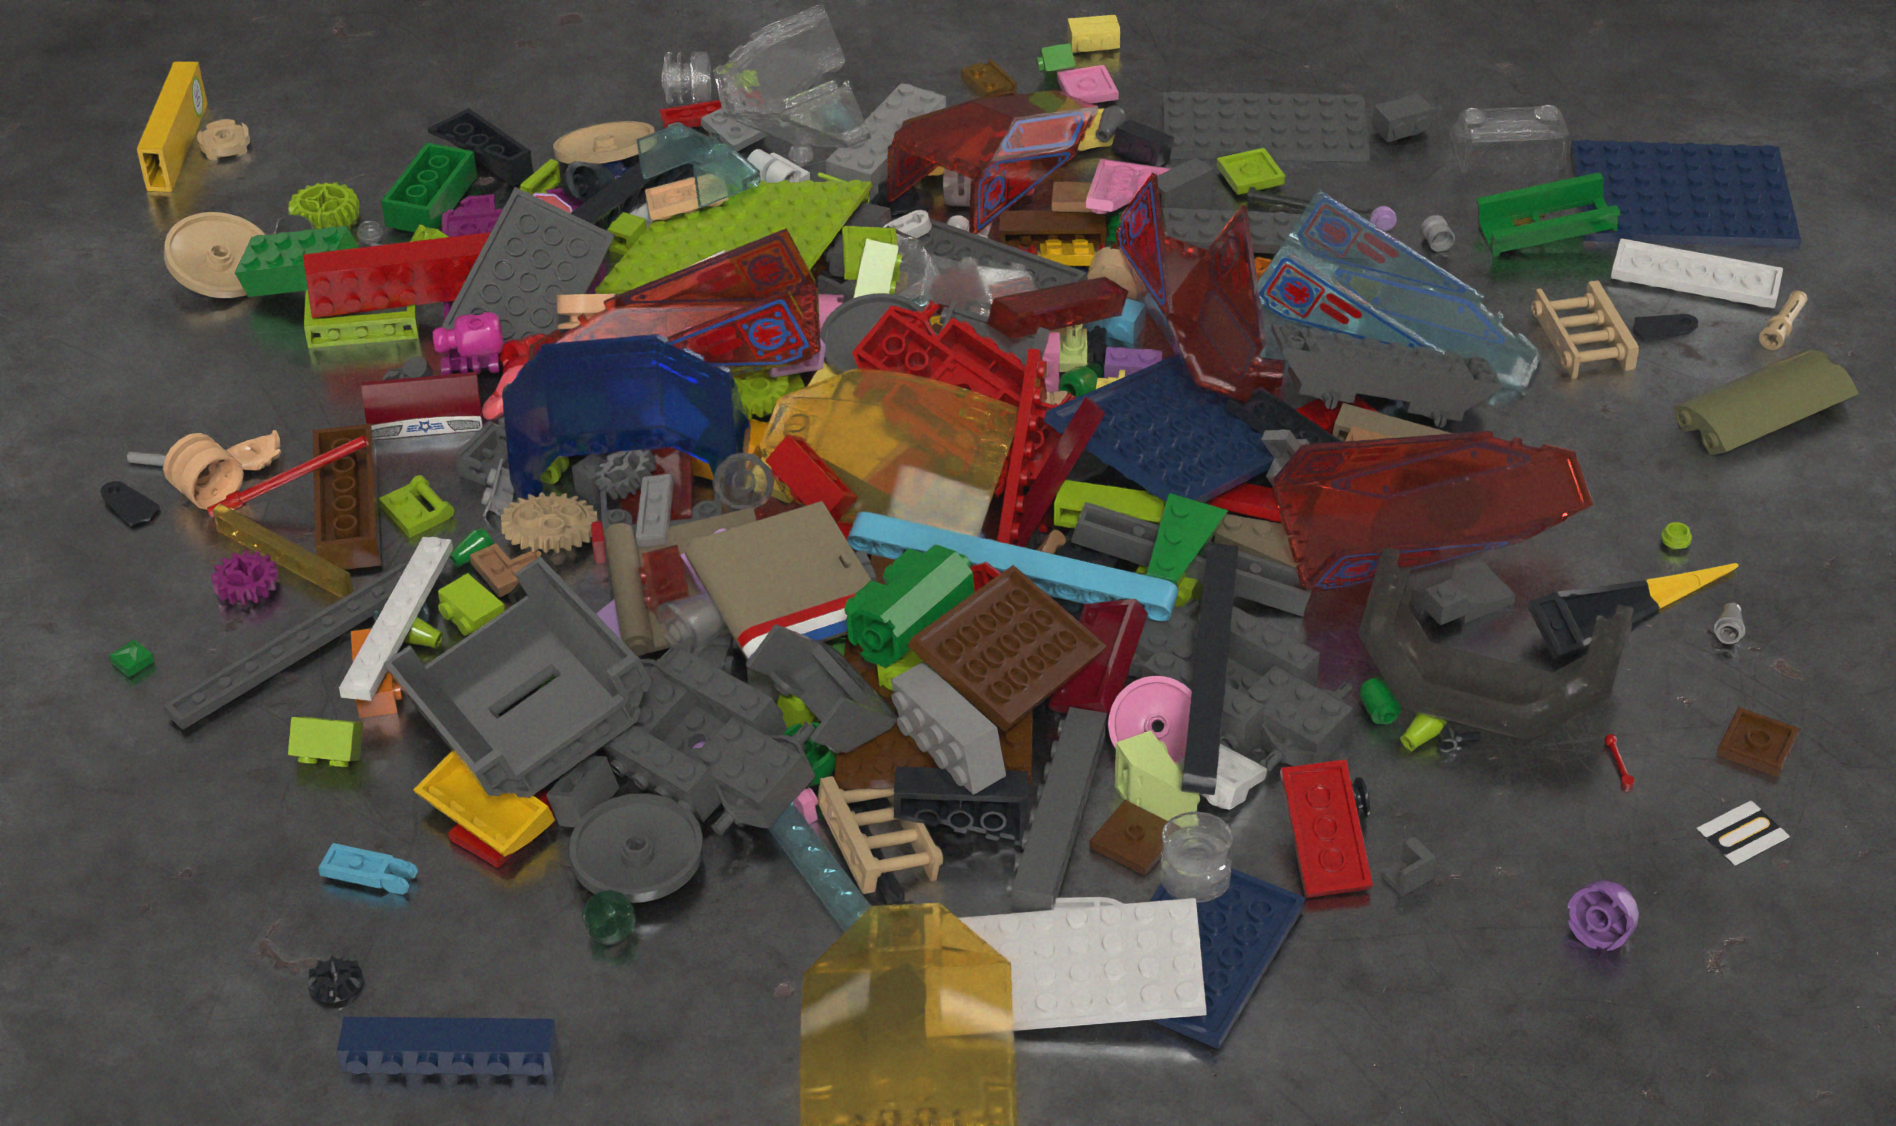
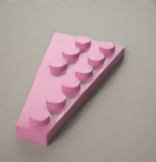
(1117, 184)

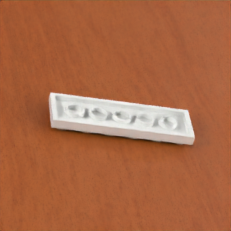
(1697, 273)

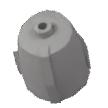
(956, 189)

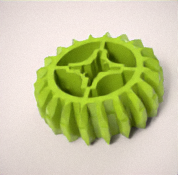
(326, 205)

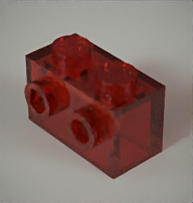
(664, 576)

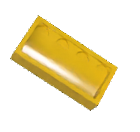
(499, 821)

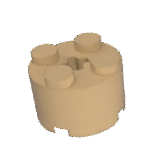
(1112, 265)

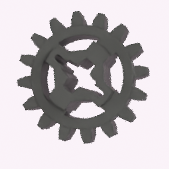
(625, 472)

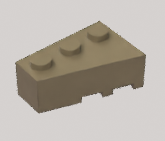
(1257, 538)

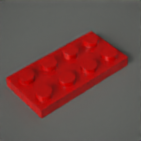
(1326, 828)

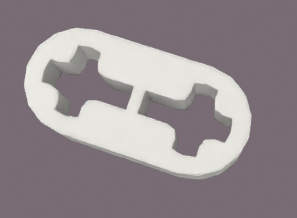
(914, 224)

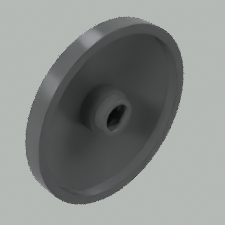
(852, 322)
(636, 847)

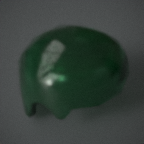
(609, 917)

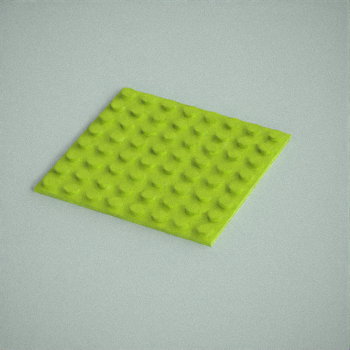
(806, 208)

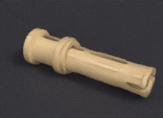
(1794, 305)

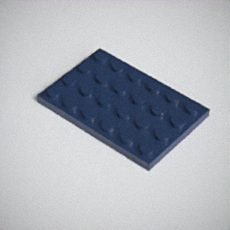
(1237, 945)

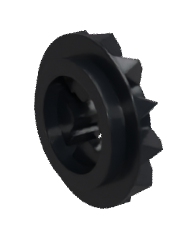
(348, 983)

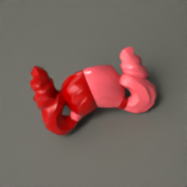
(512, 358)

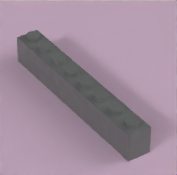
(1058, 812)

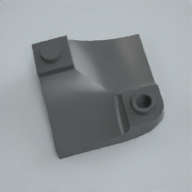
(1458, 589)

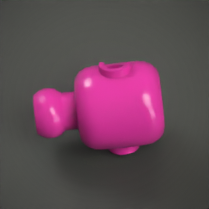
(471, 335)

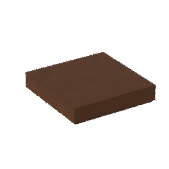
(1758, 741)

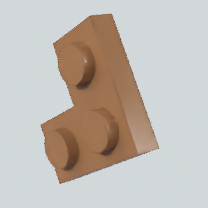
(499, 569)

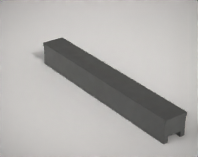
(1133, 541)

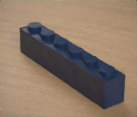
(447, 1045)

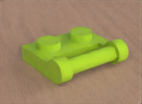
(410, 513)

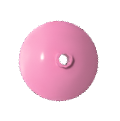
(1152, 701)

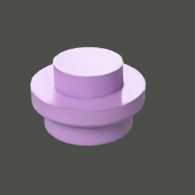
(1383, 218)

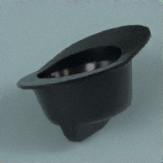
(584, 180)
(909, 201)

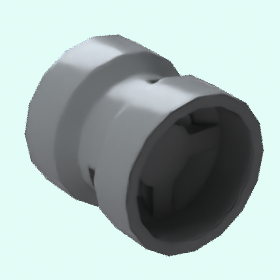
(1437, 233)

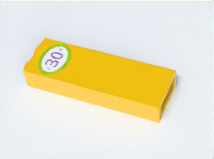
(172, 126)

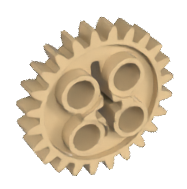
(548, 522)

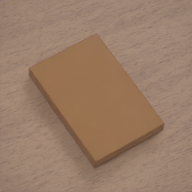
(1070, 196)

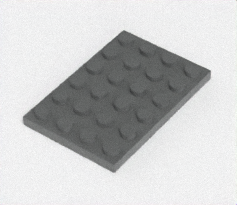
(529, 261)

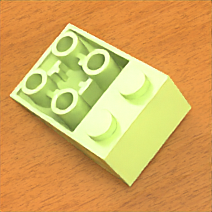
(1151, 778)

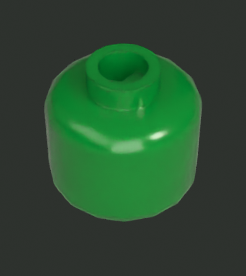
(1078, 381)

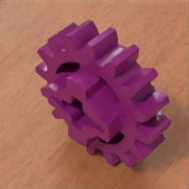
(245, 577)

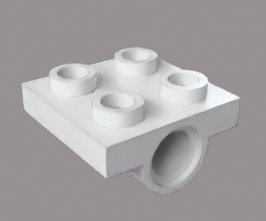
(776, 168)

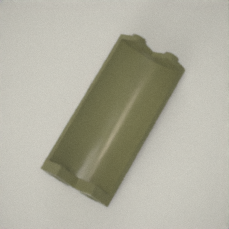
(1765, 400)

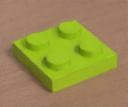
(1249, 170)

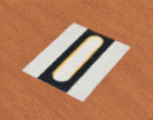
(1743, 832)

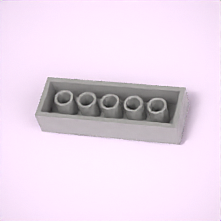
(869, 160)

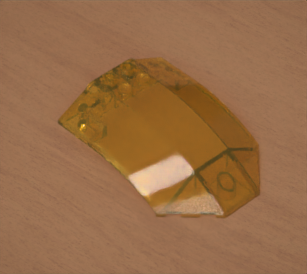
(902, 444)
(908, 1025)

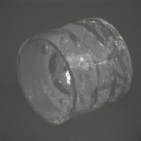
(687, 77)
(1196, 856)

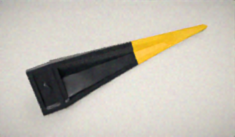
(1570, 616)

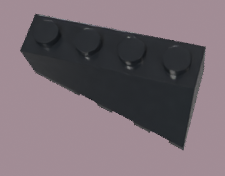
(490, 145)

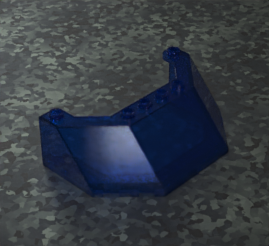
(618, 399)

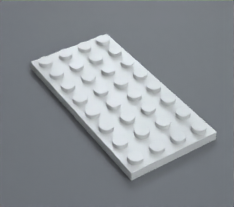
(1100, 962)

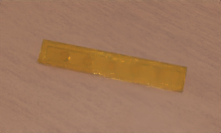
(282, 551)

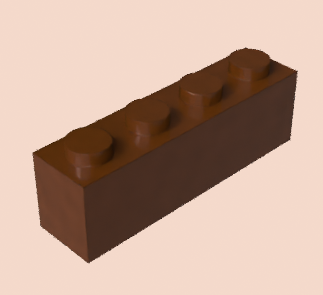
(1039, 226)

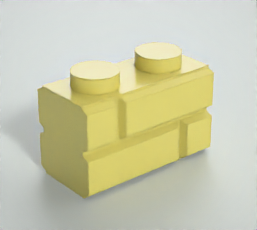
(1093, 33)

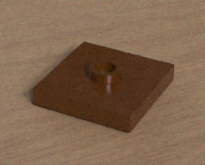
(1131, 838)

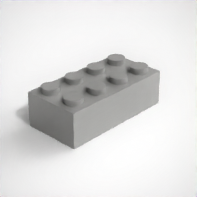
(948, 728)

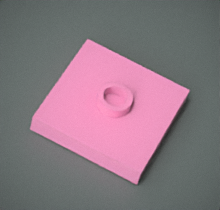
(1088, 84)

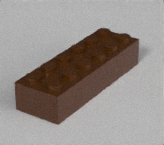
(347, 500)

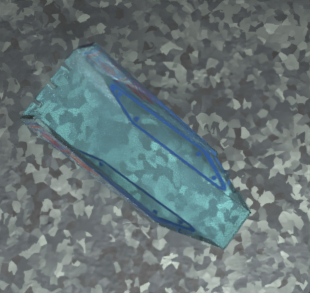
(1365, 283)

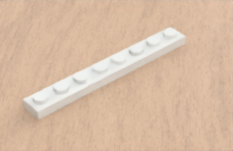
(396, 619)

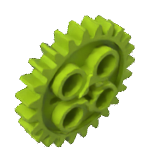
(760, 391)

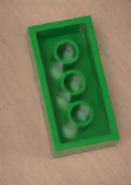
(429, 187)
(276, 260)

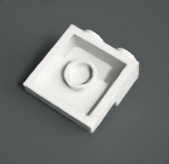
(1234, 778)

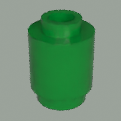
(1379, 701)

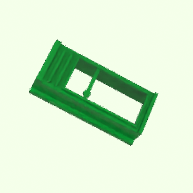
(1501, 209)

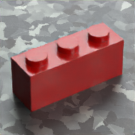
(809, 476)

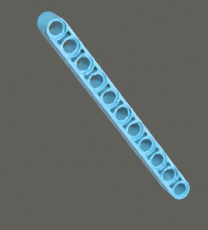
(1052, 573)

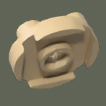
(223, 139)

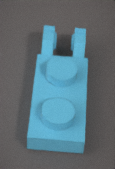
(367, 868)

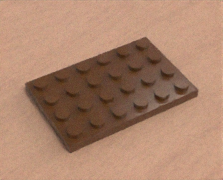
(1007, 647)

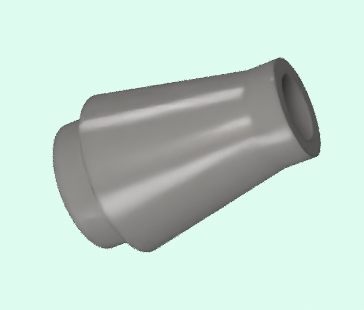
(1730, 625)

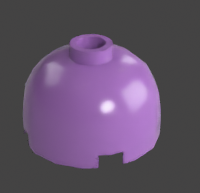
(1603, 914)

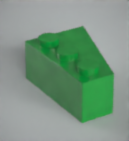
(1182, 537)

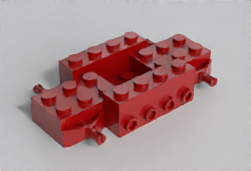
(958, 356)

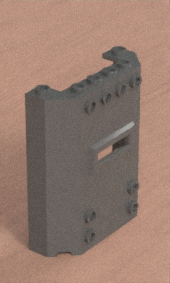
(507, 658)

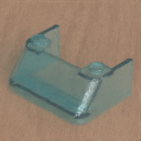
(716, 169)

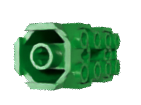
(914, 595)

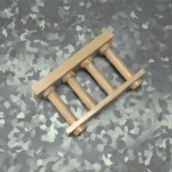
(1602, 314)
(857, 846)

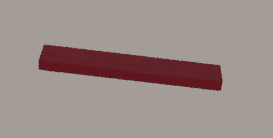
(1058, 467)

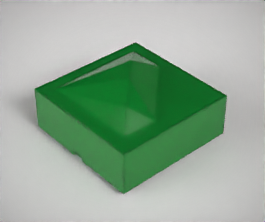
(131, 658)

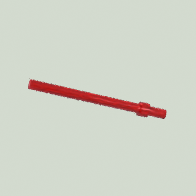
(238, 499)

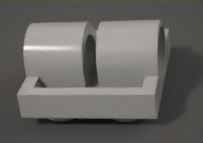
(730, 131)

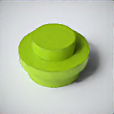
(1676, 535)

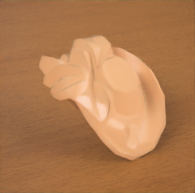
(257, 452)

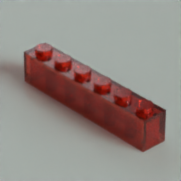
(1057, 307)

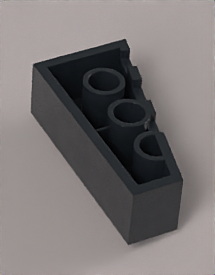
(935, 798)

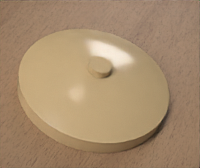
(601, 142)
(206, 251)

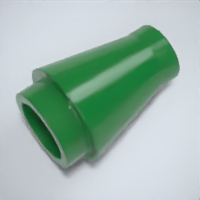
(473, 542)

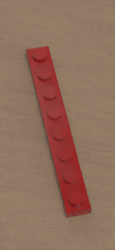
(1022, 448)

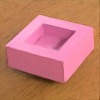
(806, 805)

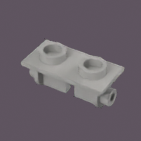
(500, 490)

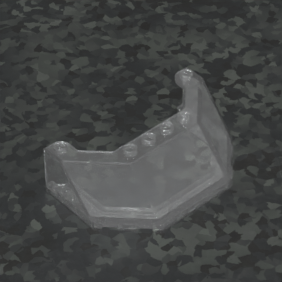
(769, 81)

